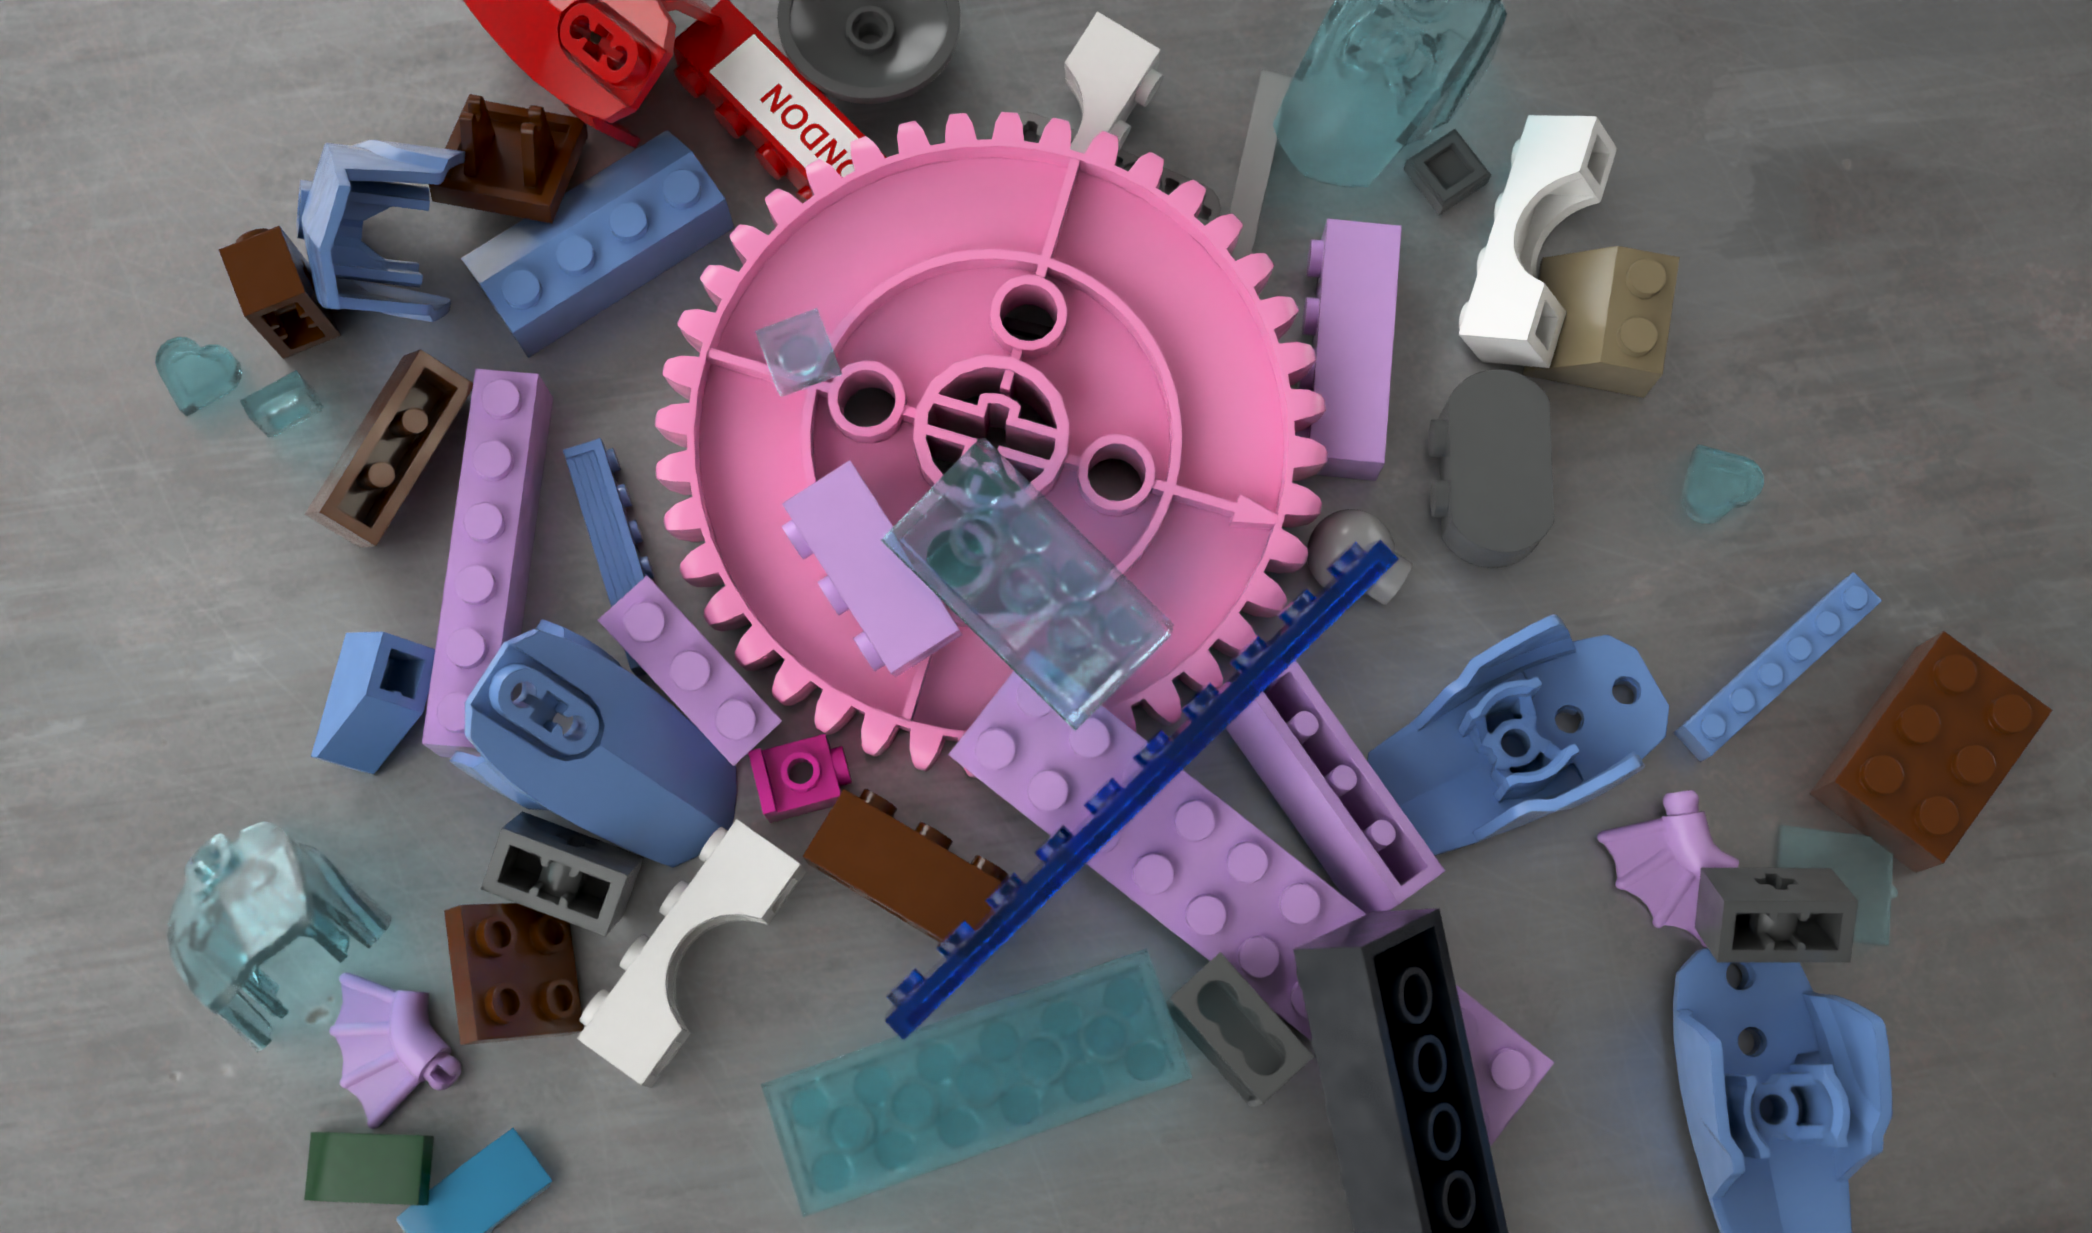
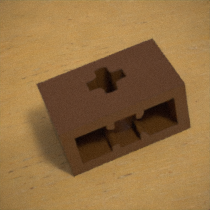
(277, 291)

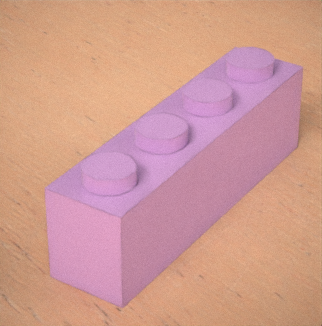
(1352, 342)
(1333, 794)

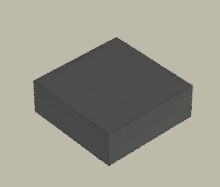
(1447, 171)

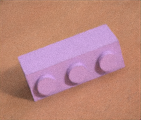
(892, 605)
(690, 670)

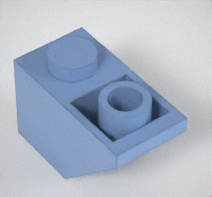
(373, 699)

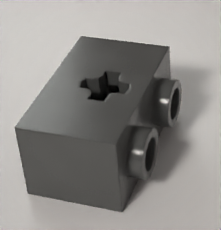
(562, 873)
(1775, 915)

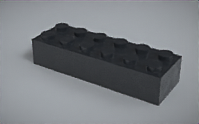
(1399, 1076)

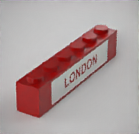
(763, 98)

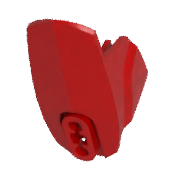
(591, 79)

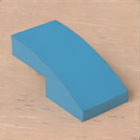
(480, 1190)

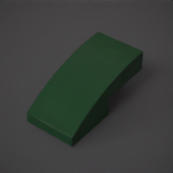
(369, 1168)

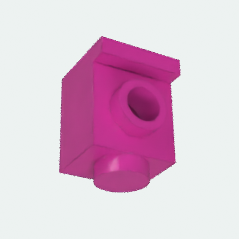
(784, 798)

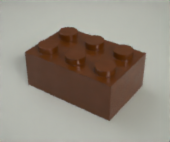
(1931, 752)

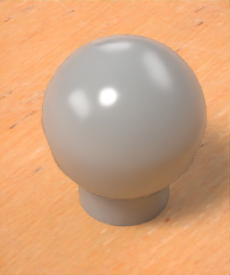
(1340, 531)

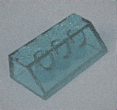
(1029, 583)

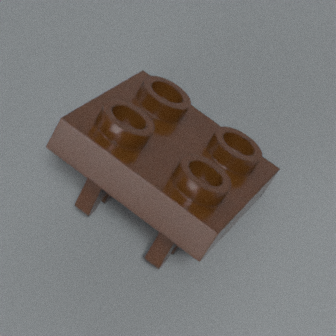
(513, 159)
(512, 973)

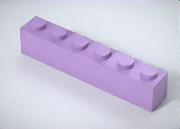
(488, 544)

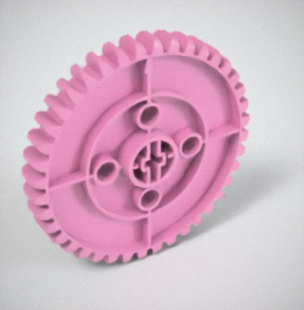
(913, 270)

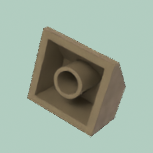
(1614, 318)

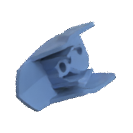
(331, 210)
(1490, 740)
(622, 769)
(1792, 1115)

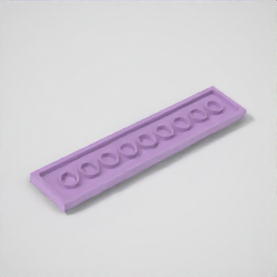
(1203, 869)

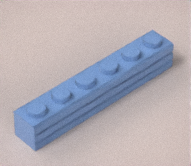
(607, 521)
(1777, 667)

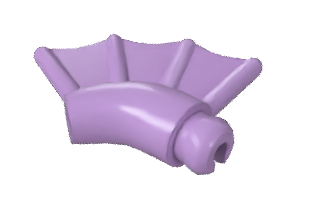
(1664, 860)
(388, 1046)

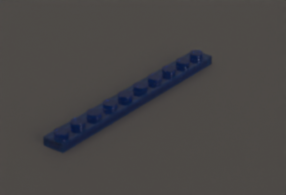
(1115, 804)

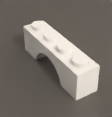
(1109, 76)
(1554, 172)
(639, 1020)

